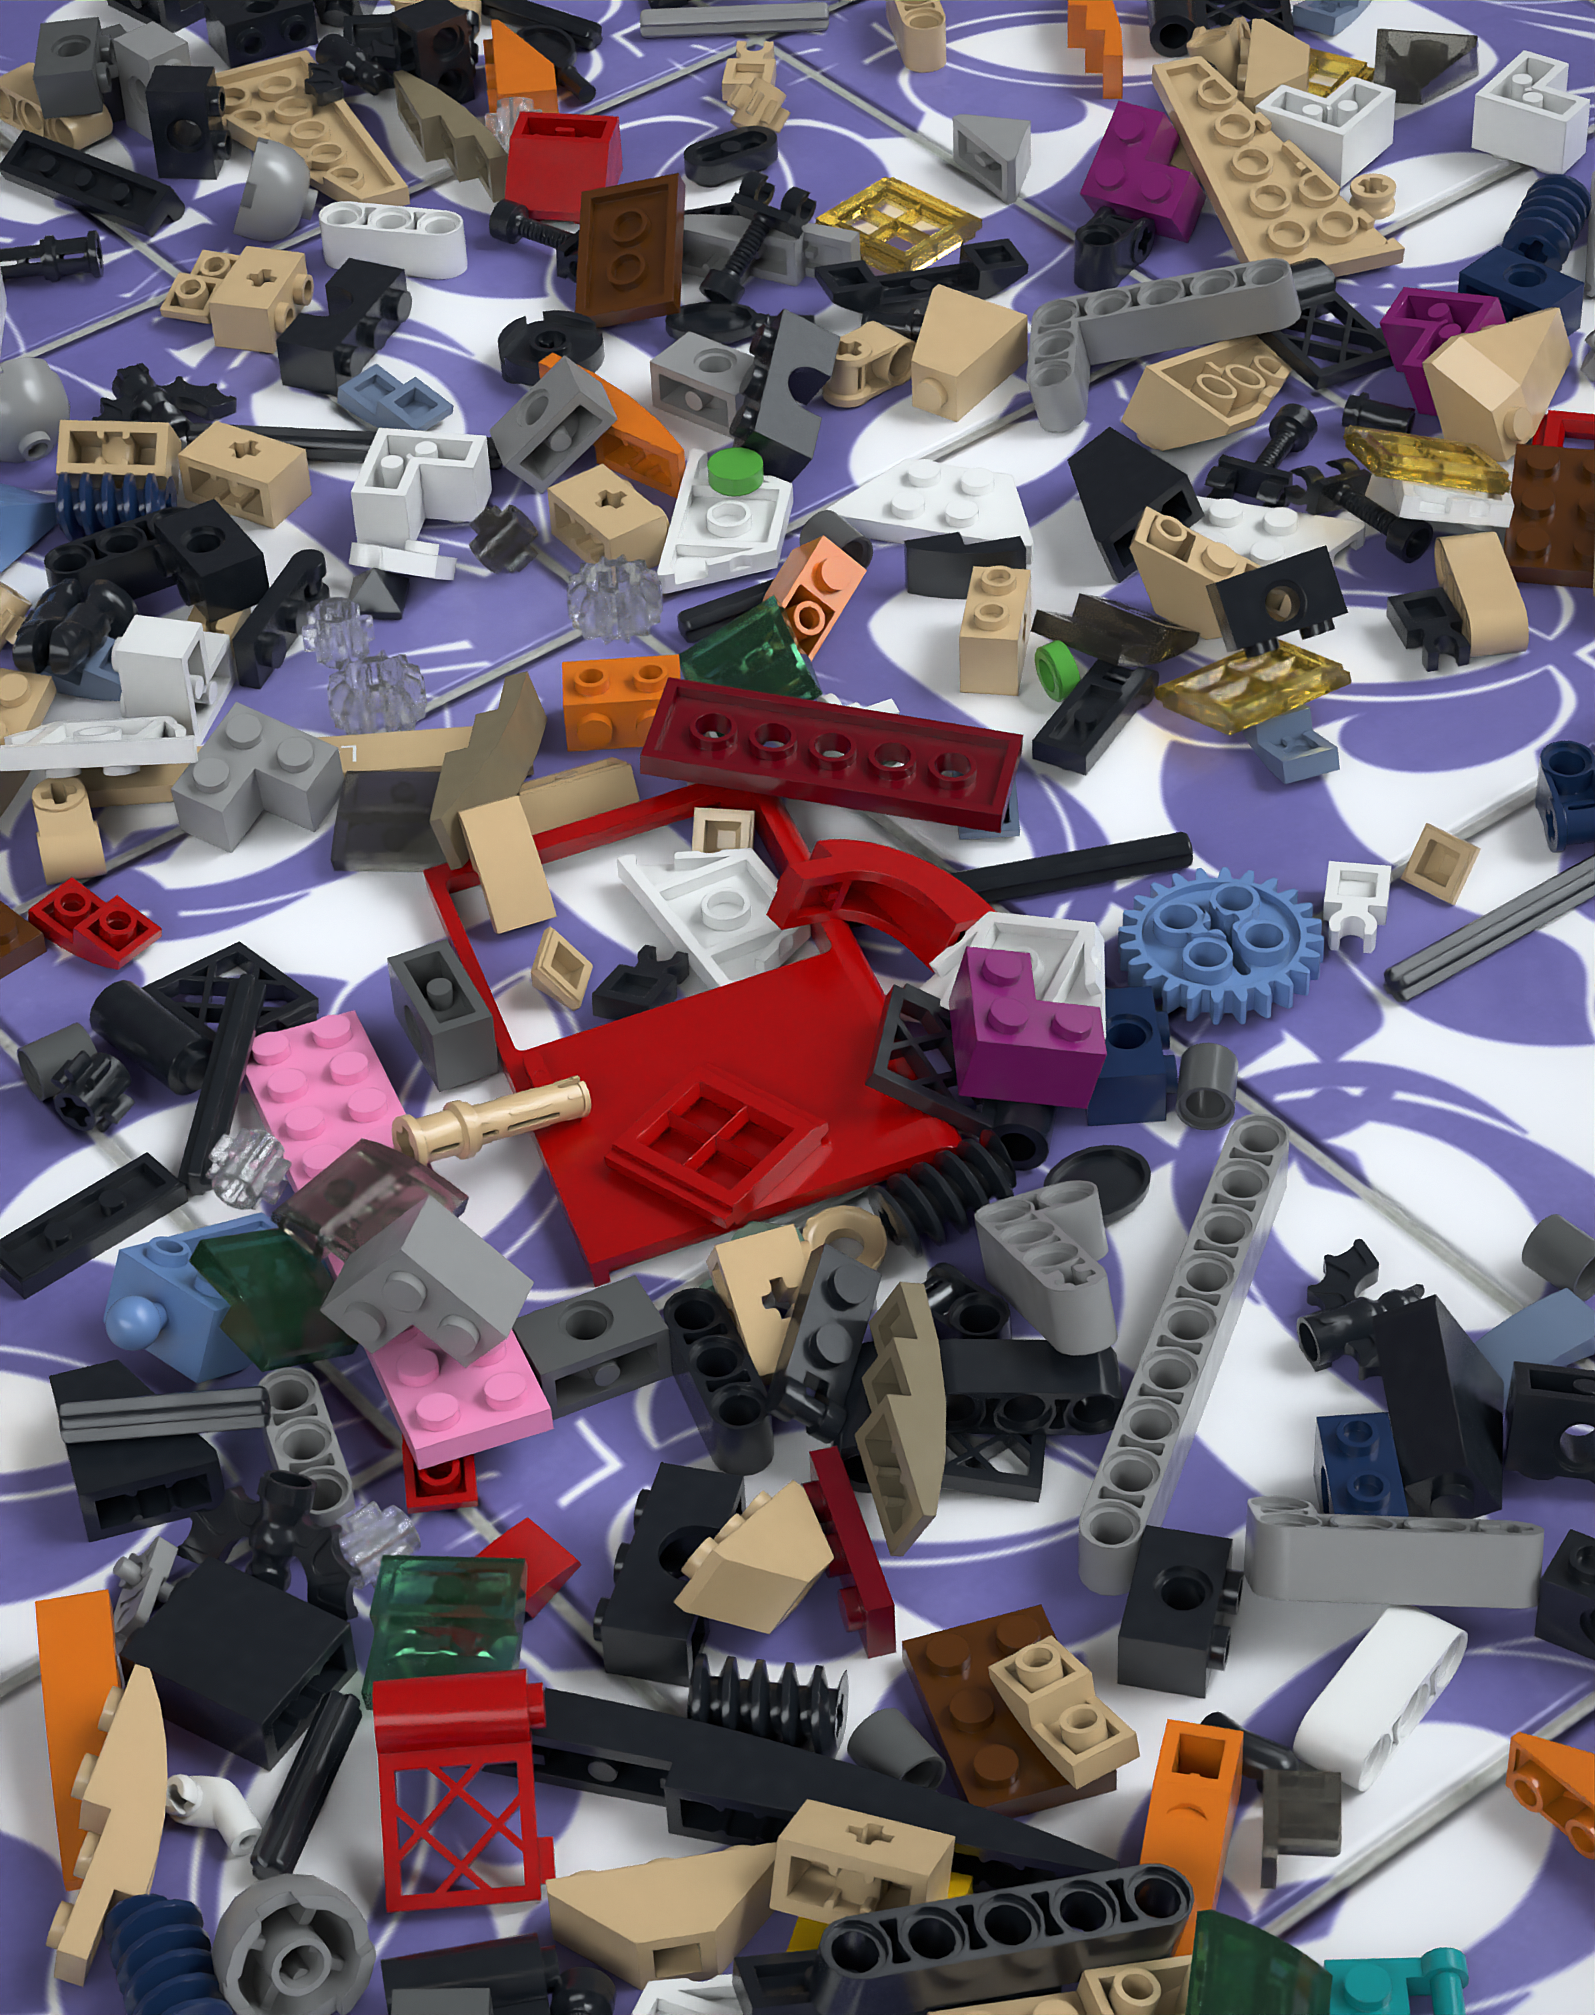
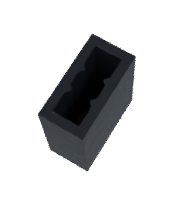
(241, 1661)

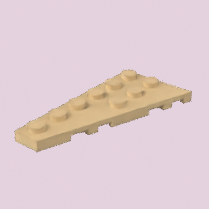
(342, 157)
(1264, 188)

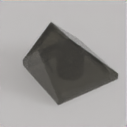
(1424, 63)

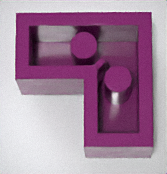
(1135, 173)
(1424, 321)
(1020, 1045)

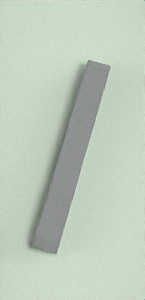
(1183, 1353)

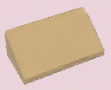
(577, 794)

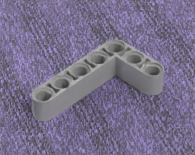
(1148, 320)

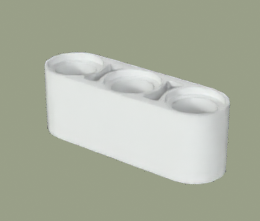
(409, 238)
(1380, 1695)

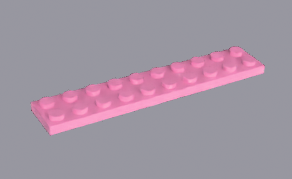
(319, 1096)

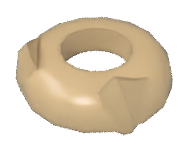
(849, 1223)

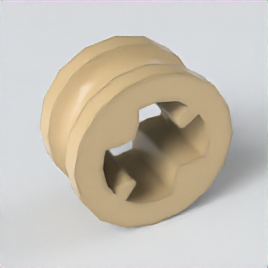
(1373, 194)

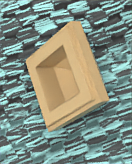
(722, 829)
(1440, 863)
(560, 970)

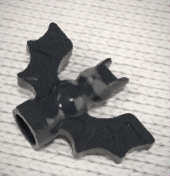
(355, 66)
(145, 401)
(1345, 1320)
(277, 1534)

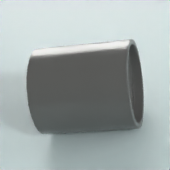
(840, 533)
(45, 1056)
(1207, 1086)
(1562, 1255)
(895, 1748)

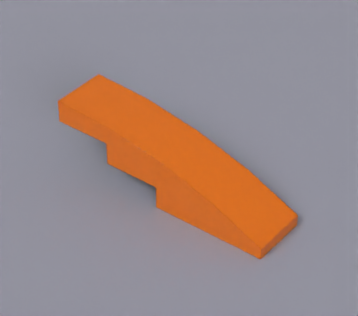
(1098, 30)
(636, 442)
(76, 1678)

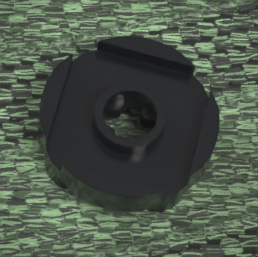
(560, 332)

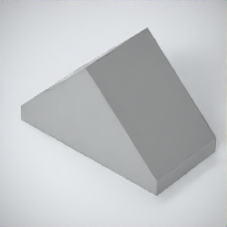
(994, 152)

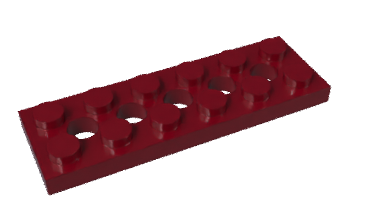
(809, 728)

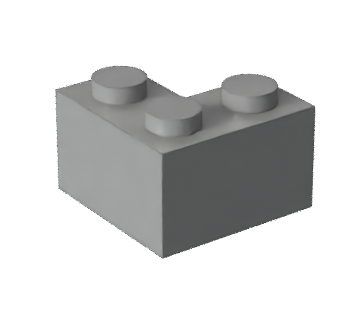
(255, 767)
(429, 1275)

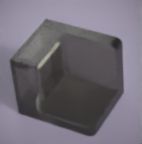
(1298, 1818)

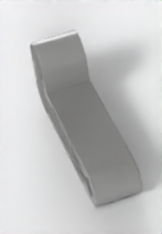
(1044, 1262)
(1389, 1558)

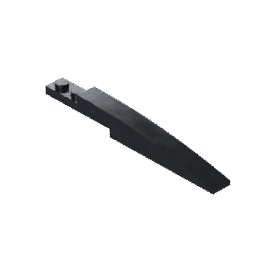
(749, 1788)

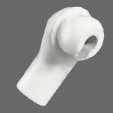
(214, 1805)

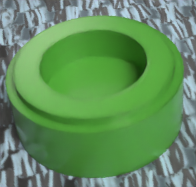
(735, 471)
(1056, 670)

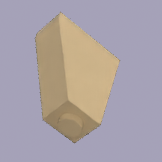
(964, 352)

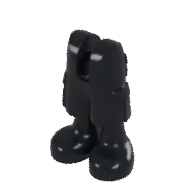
(71, 626)

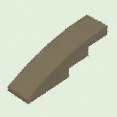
(450, 131)
(491, 766)
(906, 1431)

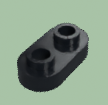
(730, 155)

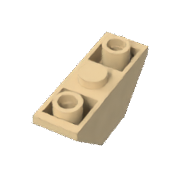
(1269, 61)
(1180, 564)
(758, 1563)
(665, 1914)

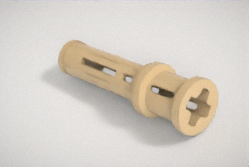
(465, 1127)

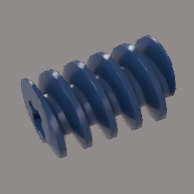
(1549, 220)
(92, 509)
(163, 1957)

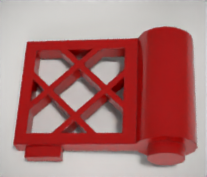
(453, 1725)

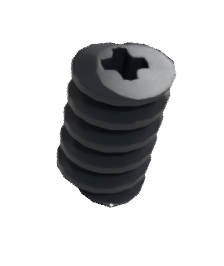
(943, 1191)
(771, 1708)

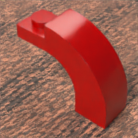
(879, 889)

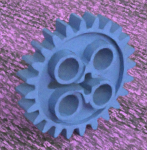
(1221, 945)

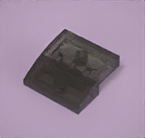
(1115, 632)
(386, 822)
(360, 1198)

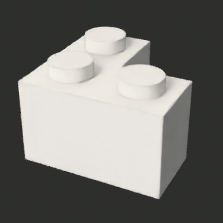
(1531, 116)
(1335, 131)
(417, 478)
(173, 672)

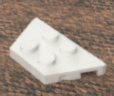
(937, 499)
(1447, 504)
(1274, 533)
(722, 535)
(113, 744)
(715, 911)
(1063, 954)

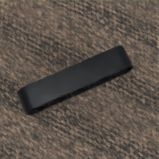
(974, 1966)

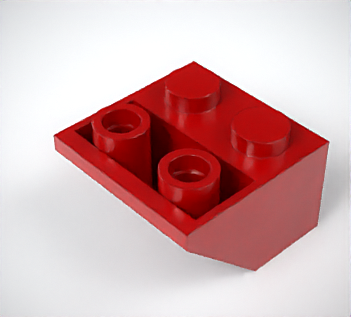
(559, 158)

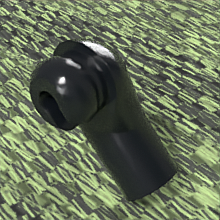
(1258, 1750)

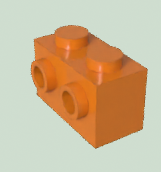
(613, 700)

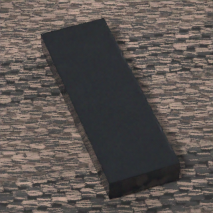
(88, 1224)

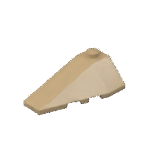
(1499, 381)
(1205, 393)

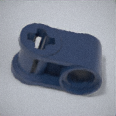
(1566, 794)

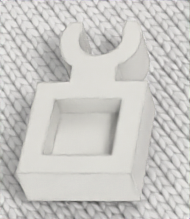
(416, 559)
(1356, 901)

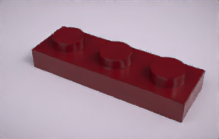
(865, 1596)

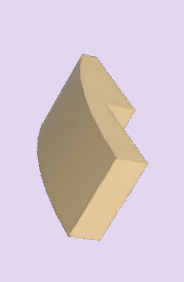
(191, 292)
(507, 864)
(1060, 1713)

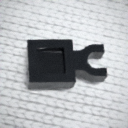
(1429, 622)
(642, 987)

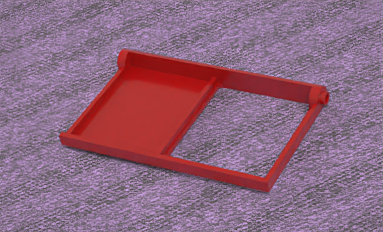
(788, 1030)

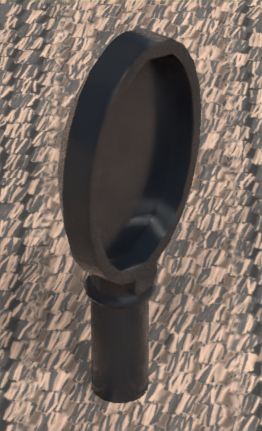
(561, 51)
(719, 321)
(1116, 1170)

